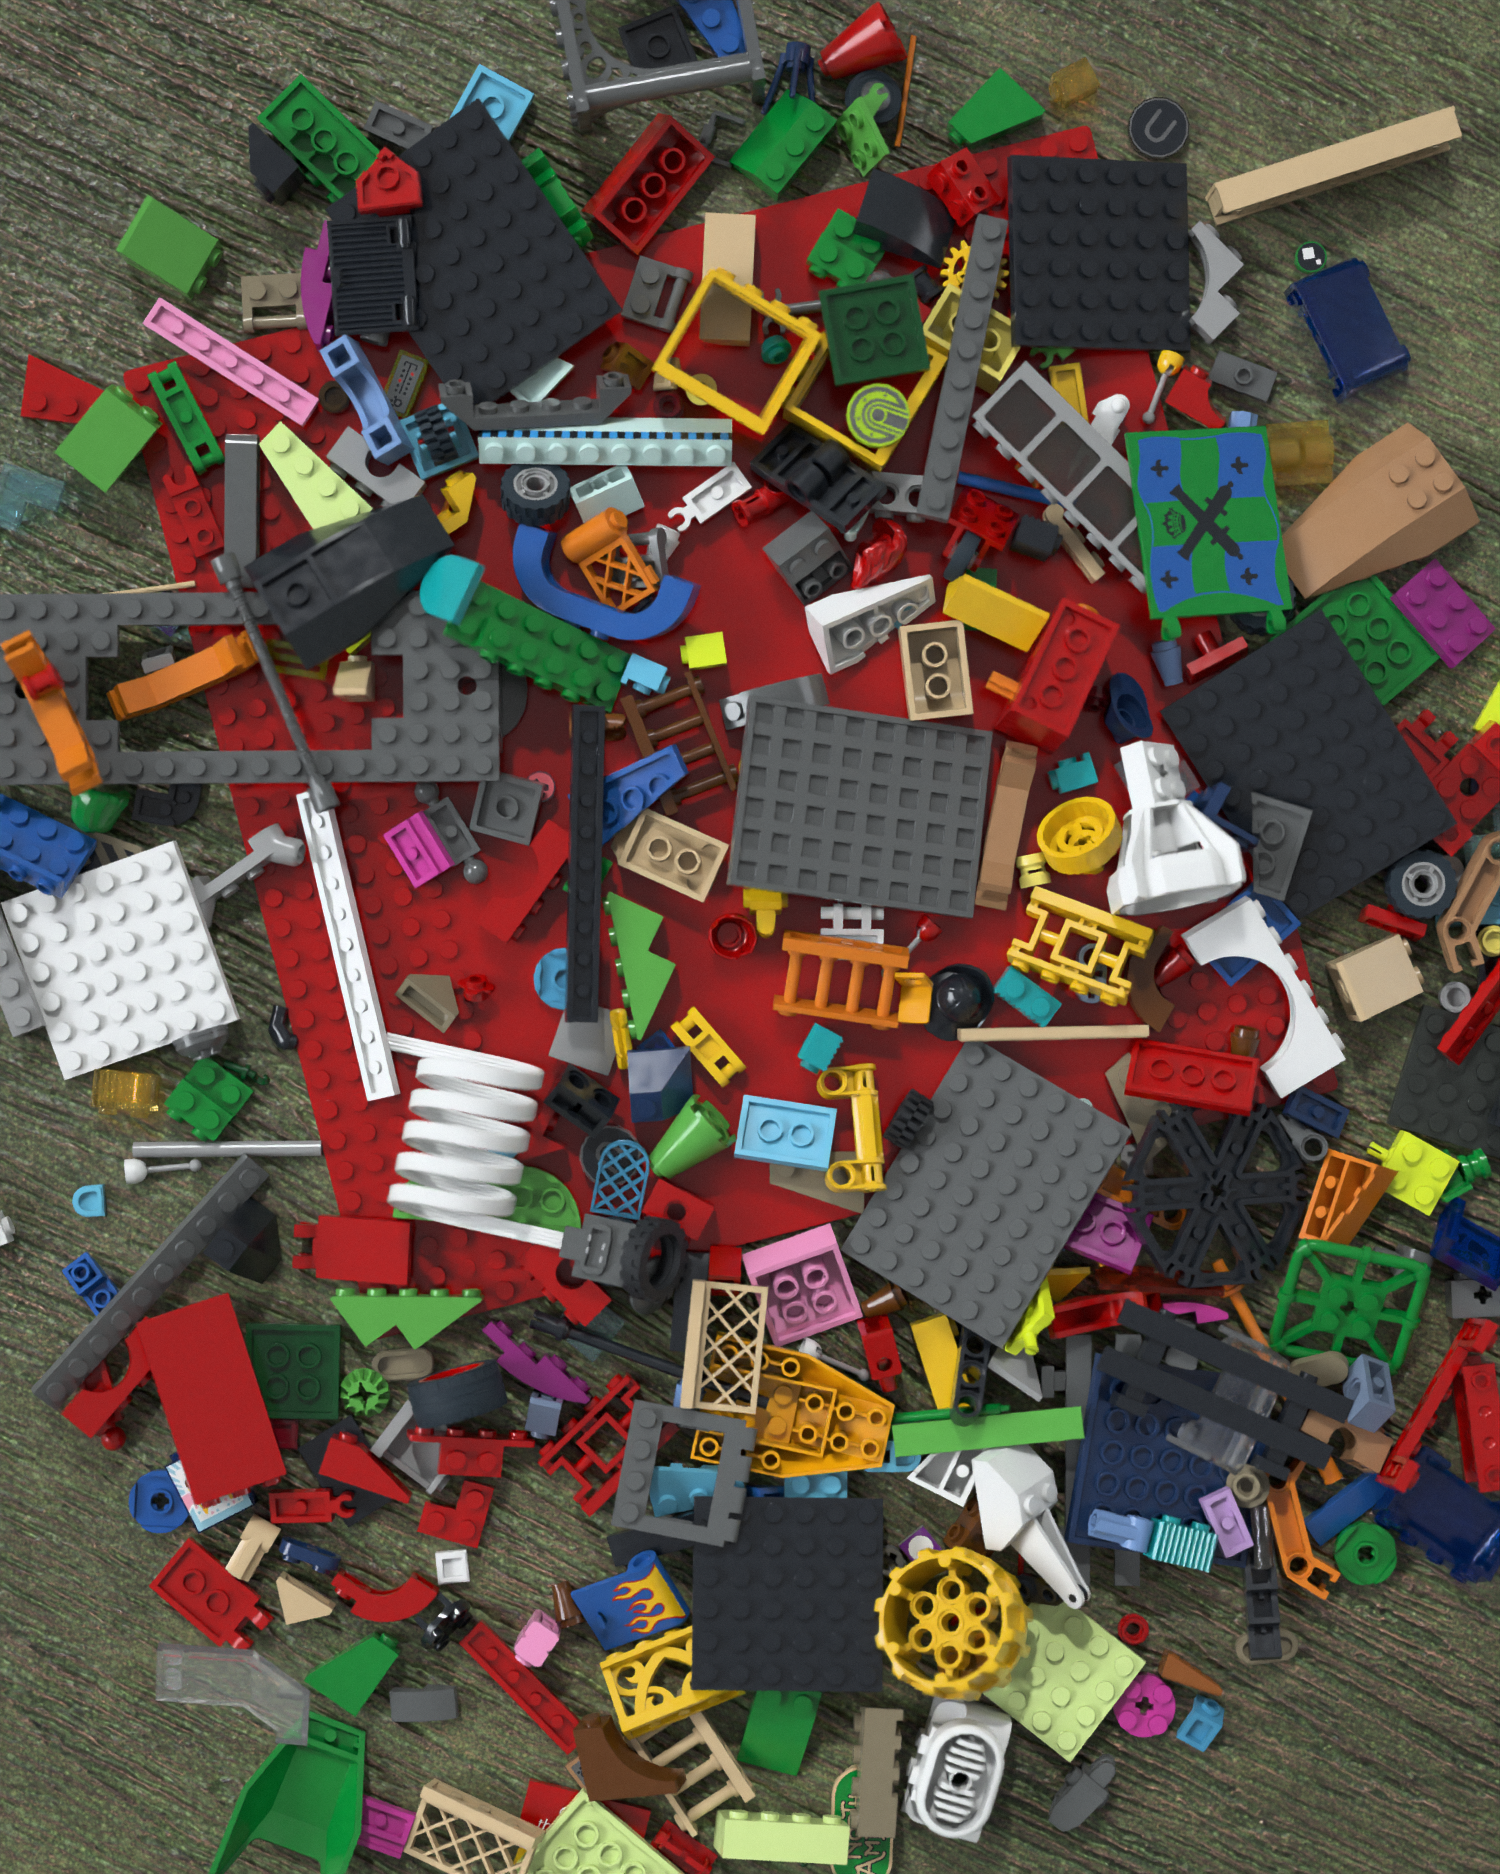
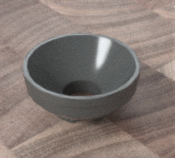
(202, 1043)

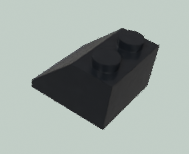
(273, 170)

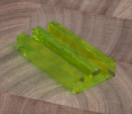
(290, 658)

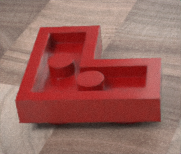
(461, 1523)

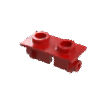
(683, 1849)

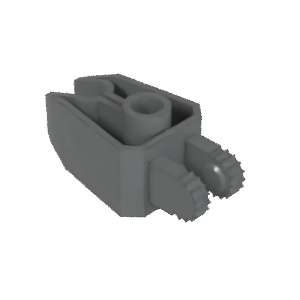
(1082, 1792)

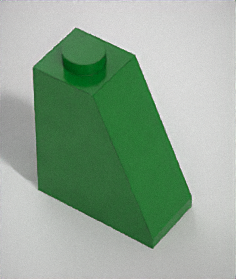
(993, 112)
(355, 1671)

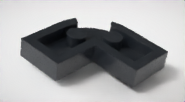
(168, 808)

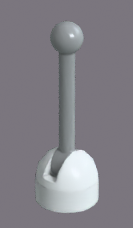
(137, 1170)
(813, 1348)

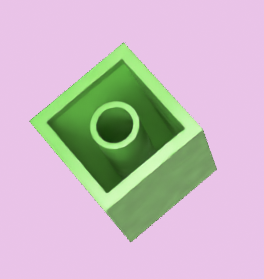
(169, 248)
(109, 437)

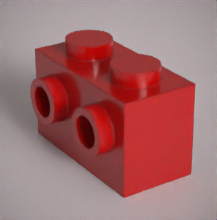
(963, 187)

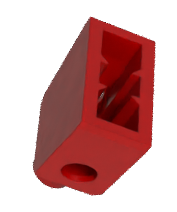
(877, 1344)

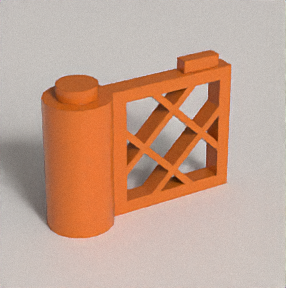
(601, 537)

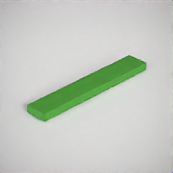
(989, 1431)

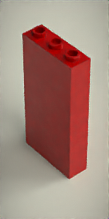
(211, 1400)

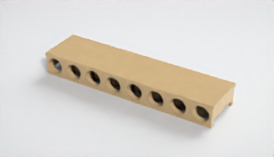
(1332, 165)

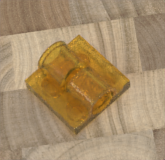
(1301, 453)

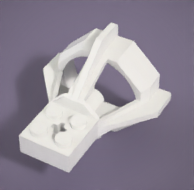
(1168, 829)

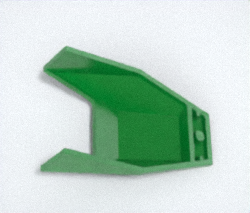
(303, 1799)

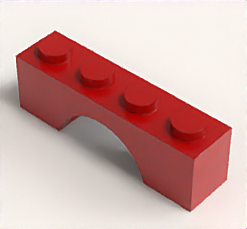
(505, 915)
(91, 1410)

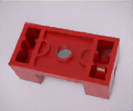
(1475, 760)

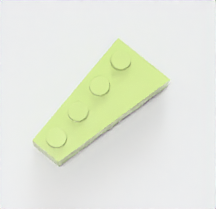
(313, 485)
(781, 1837)

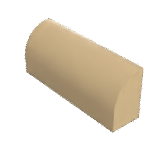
(730, 245)

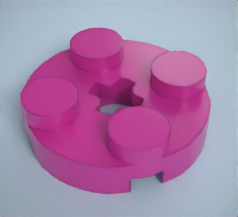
(1154, 1720)

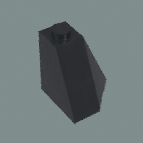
(248, 1242)

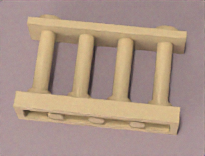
(720, 1759)

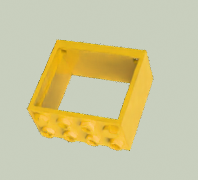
(775, 311)
(822, 432)

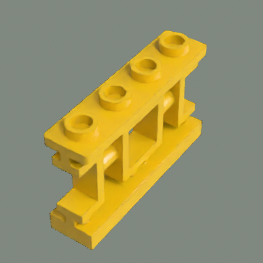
(1088, 923)

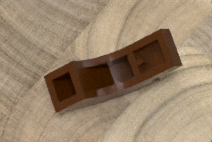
(1144, 996)

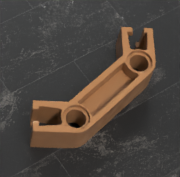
(1005, 825)
(1473, 897)

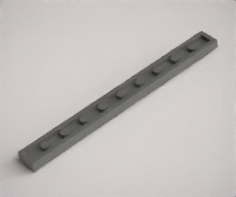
(962, 368)
(149, 1282)

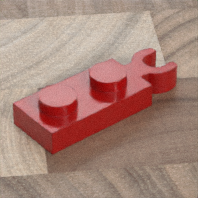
(308, 1505)

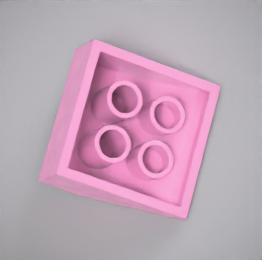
(804, 1284)

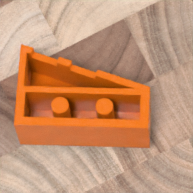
(1344, 1197)

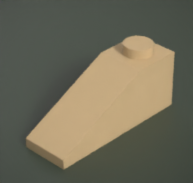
(355, 680)

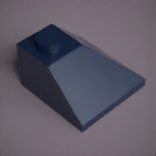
(659, 1082)

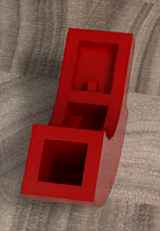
(385, 1604)

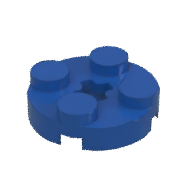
(147, 1512)

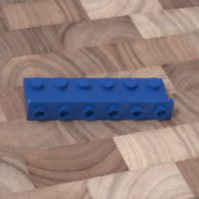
(40, 848)

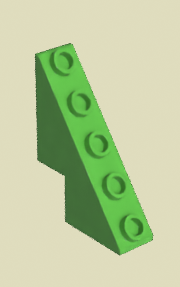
(643, 971)
(414, 1314)

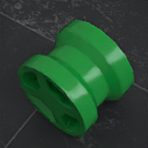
(1474, 1166)

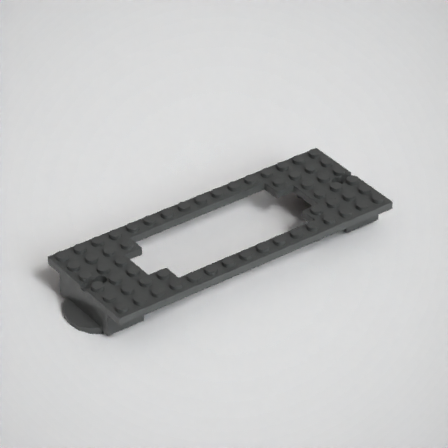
(437, 740)

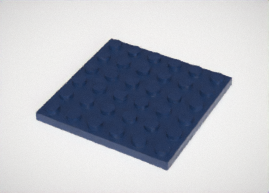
(1134, 1469)

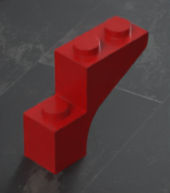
(1096, 1311)

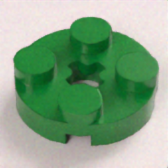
(1365, 1571)

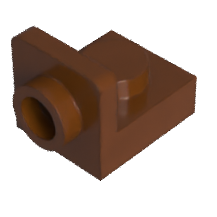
(627, 360)

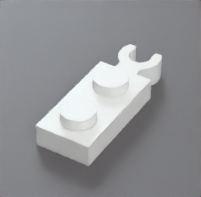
(712, 496)

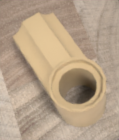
(255, 1542)

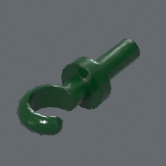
(247, 1072)

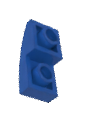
(90, 1282)

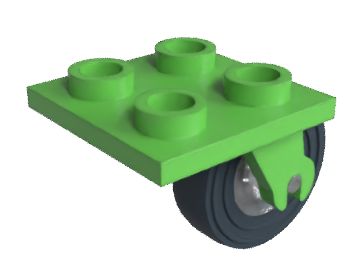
(871, 103)

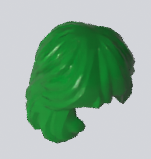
(97, 810)

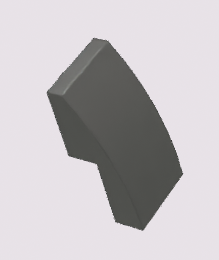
(424, 1704)

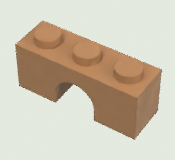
(1361, 1449)

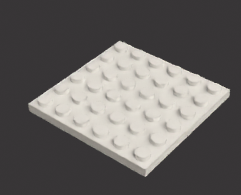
(121, 960)

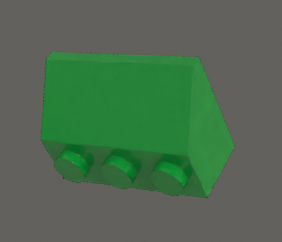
(783, 143)

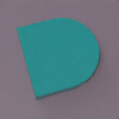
(449, 587)

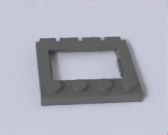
(639, 1467)

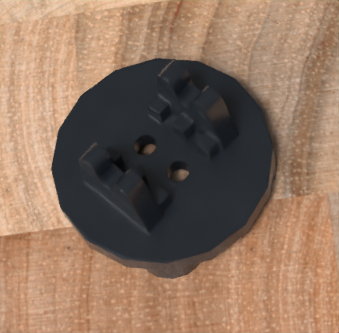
(454, 1616)

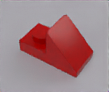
(539, 1142)

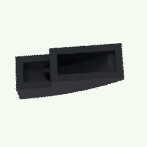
(695, 1269)

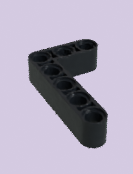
(969, 1363)

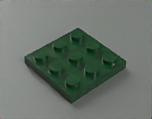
(874, 330)
(297, 1368)

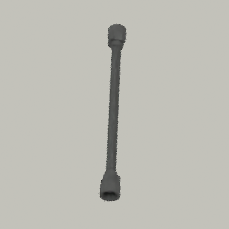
(229, 574)

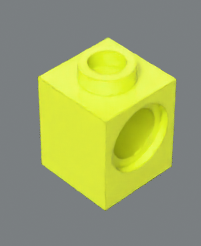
(704, 651)

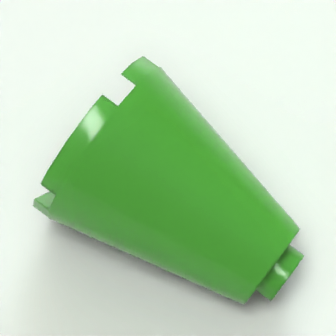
(691, 1138)

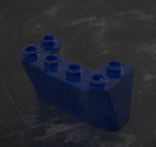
(1445, 1520)

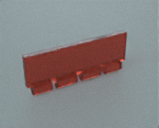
(1145, 1280)

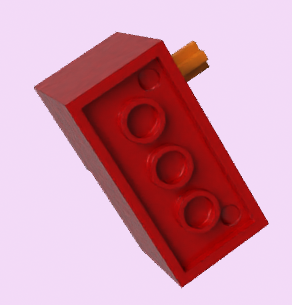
(1055, 677)

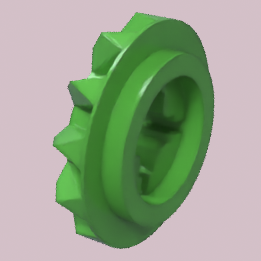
(373, 1383)

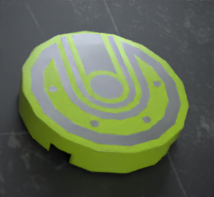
(878, 415)

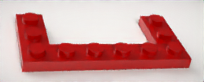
(1398, 1470)

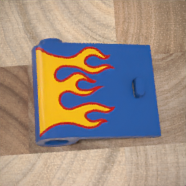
(632, 1602)

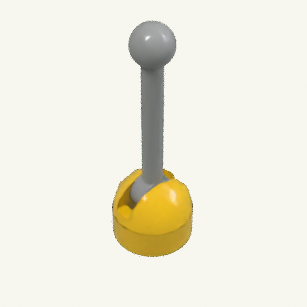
(1169, 365)

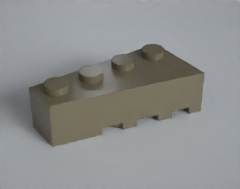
(876, 1771)

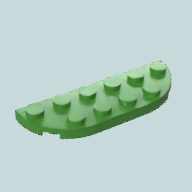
(539, 1202)

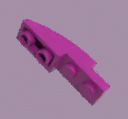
(317, 292)
(544, 1375)

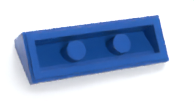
(1344, 1507)

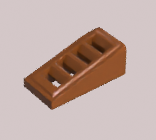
(1180, 1671)

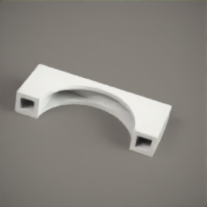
(1308, 1043)

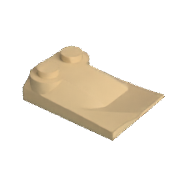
(670, 854)

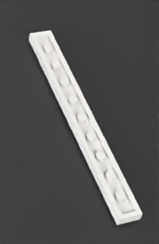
(349, 950)

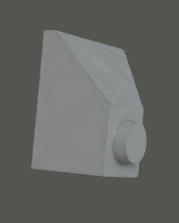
(1017, 1369)

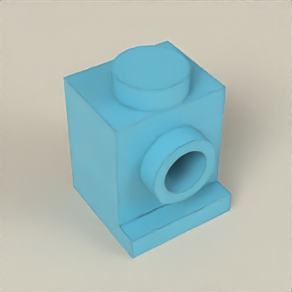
(645, 675)

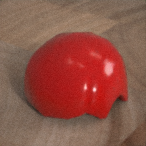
(732, 936)

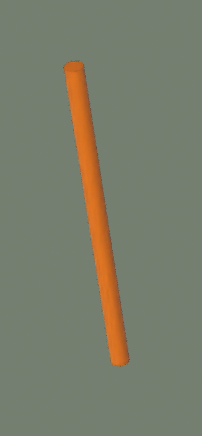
(905, 91)

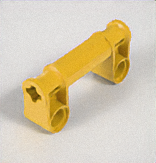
(866, 1128)

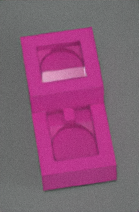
(1201, 1311)

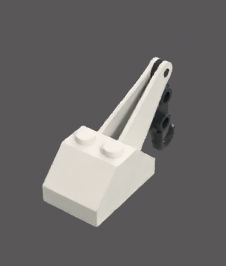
(1014, 1507)

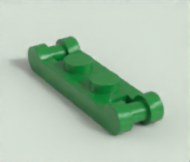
(186, 417)

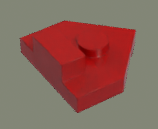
(388, 187)

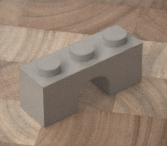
(351, 458)

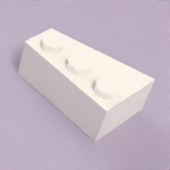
(948, 1474)

